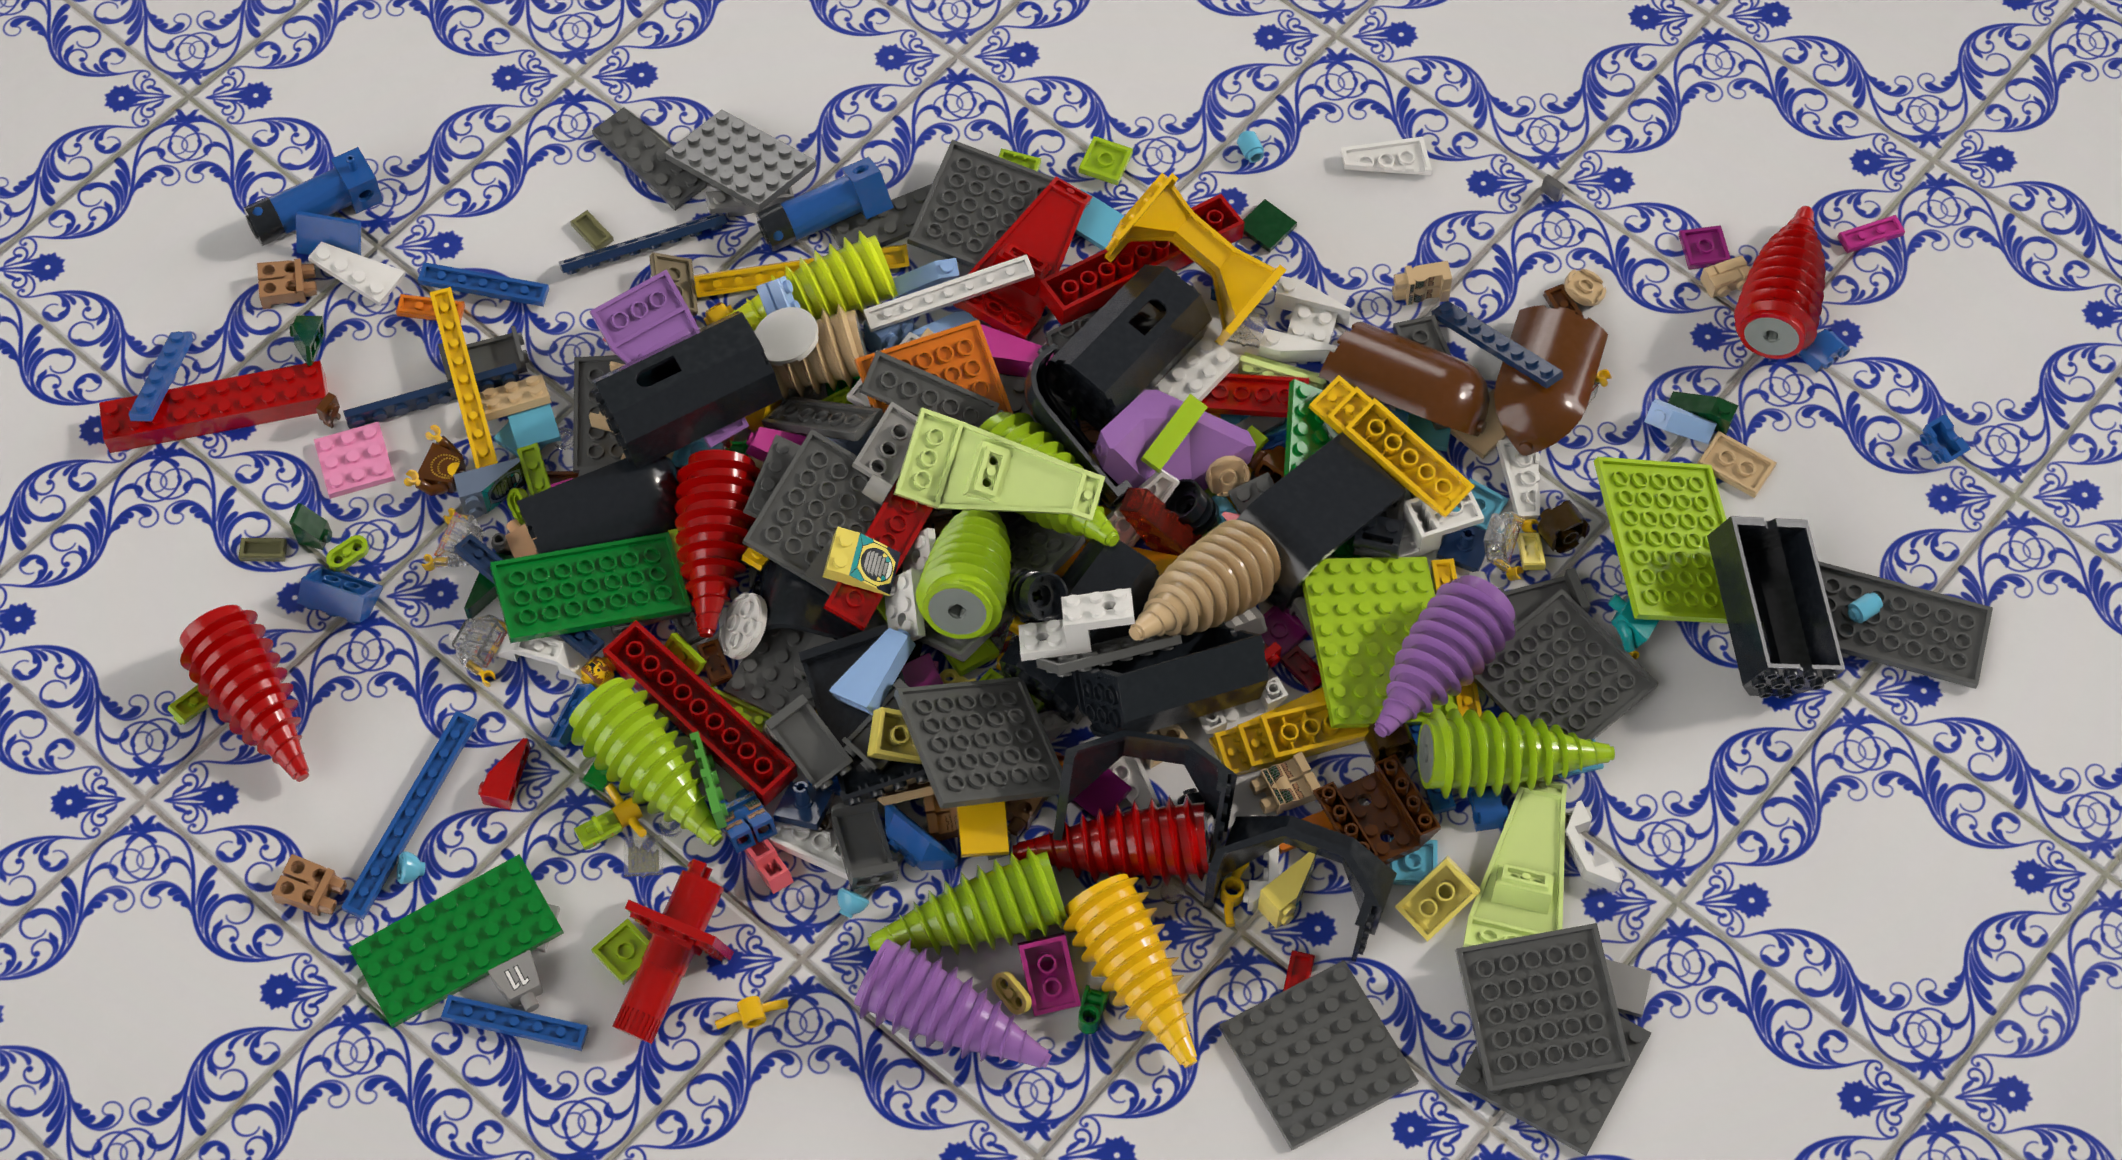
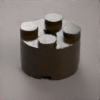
(1563, 527)
(1399, 743)

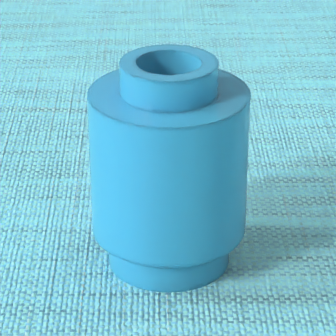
(1250, 146)
(1224, 505)
(1864, 607)

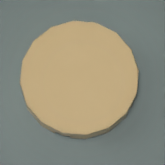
(1585, 287)
(1226, 475)

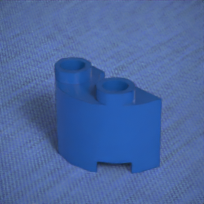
(1823, 350)
(1943, 441)
(1487, 810)

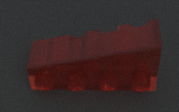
(1155, 524)

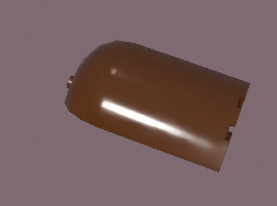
(1411, 377)
(1540, 415)

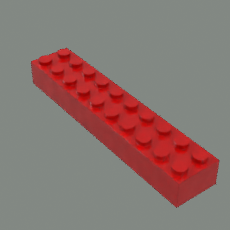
(1096, 280)
(217, 406)
(697, 707)

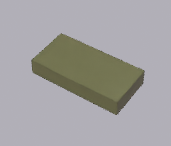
(591, 230)
(263, 549)

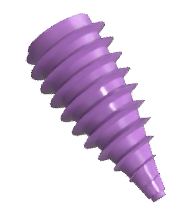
(1446, 648)
(941, 1007)

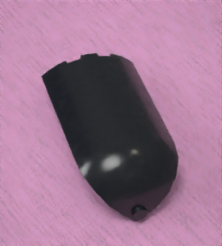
(1056, 421)
(603, 506)

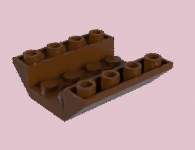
(1394, 811)

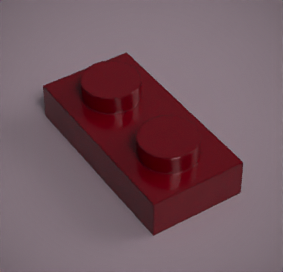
(1302, 668)

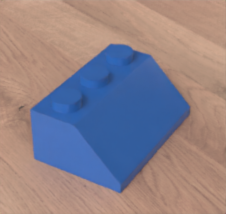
(338, 594)

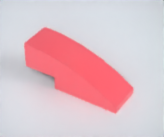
(768, 864)

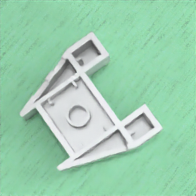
(1310, 325)

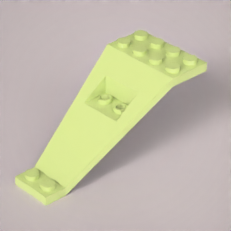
(952, 459)
(1526, 870)

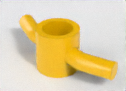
(626, 811)
(1232, 901)
(751, 1012)

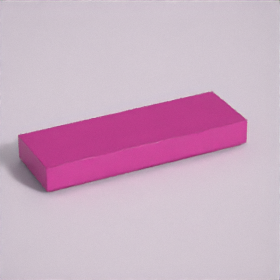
(1871, 234)

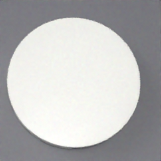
(787, 335)
(743, 625)

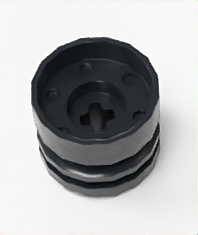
(1193, 506)
(1036, 595)

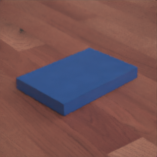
(335, 231)

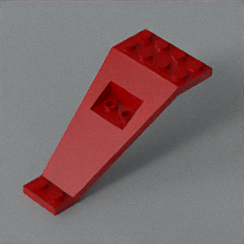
(1045, 236)

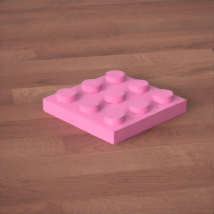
(354, 460)

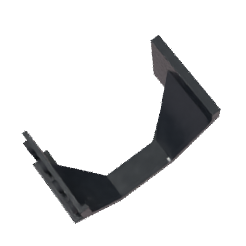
(1091, 759)
(1256, 835)

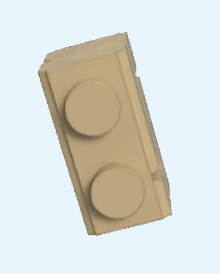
(1725, 277)

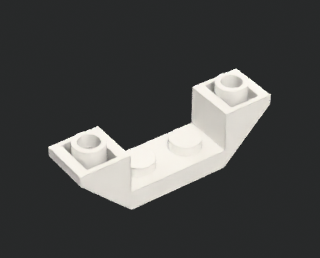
(545, 650)
(1226, 719)
(1602, 875)
(1252, 893)

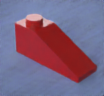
(503, 779)

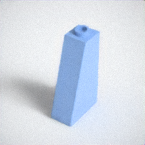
(875, 672)

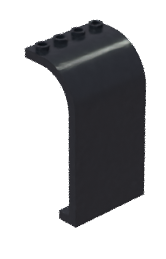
(1320, 509)
(800, 605)
(823, 668)

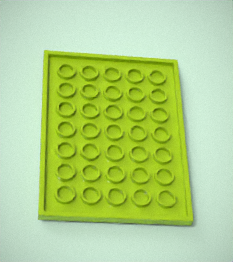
(1661, 533)
(1358, 625)

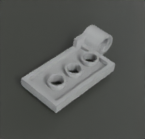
(872, 452)

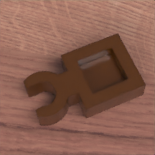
(328, 409)

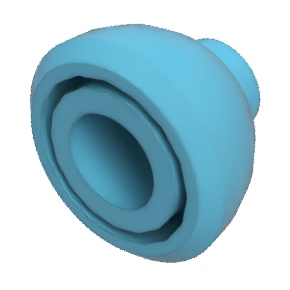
(409, 868)
(851, 902)

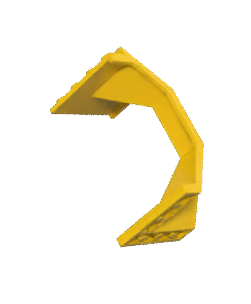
(1165, 216)

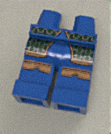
(744, 816)

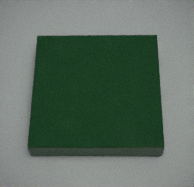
(1268, 225)

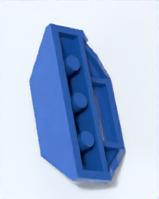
(915, 843)

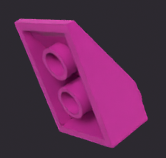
(1049, 974)

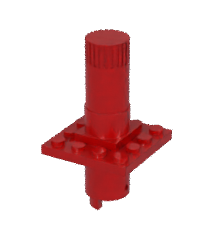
(674, 941)

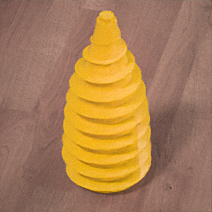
(1132, 959)

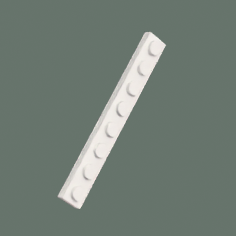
(948, 293)

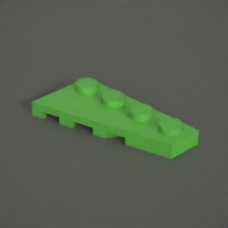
(710, 780)

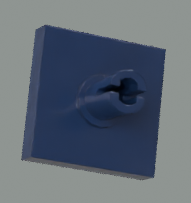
(1465, 547)
(803, 805)

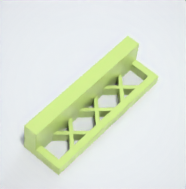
(1258, 365)

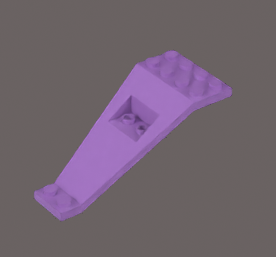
(648, 320)

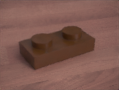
(1558, 297)

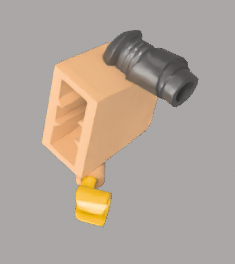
(516, 543)

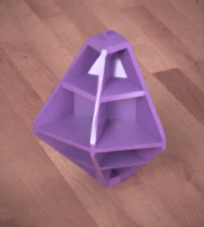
(1139, 424)

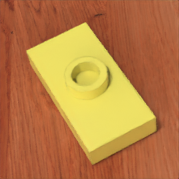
(1531, 551)

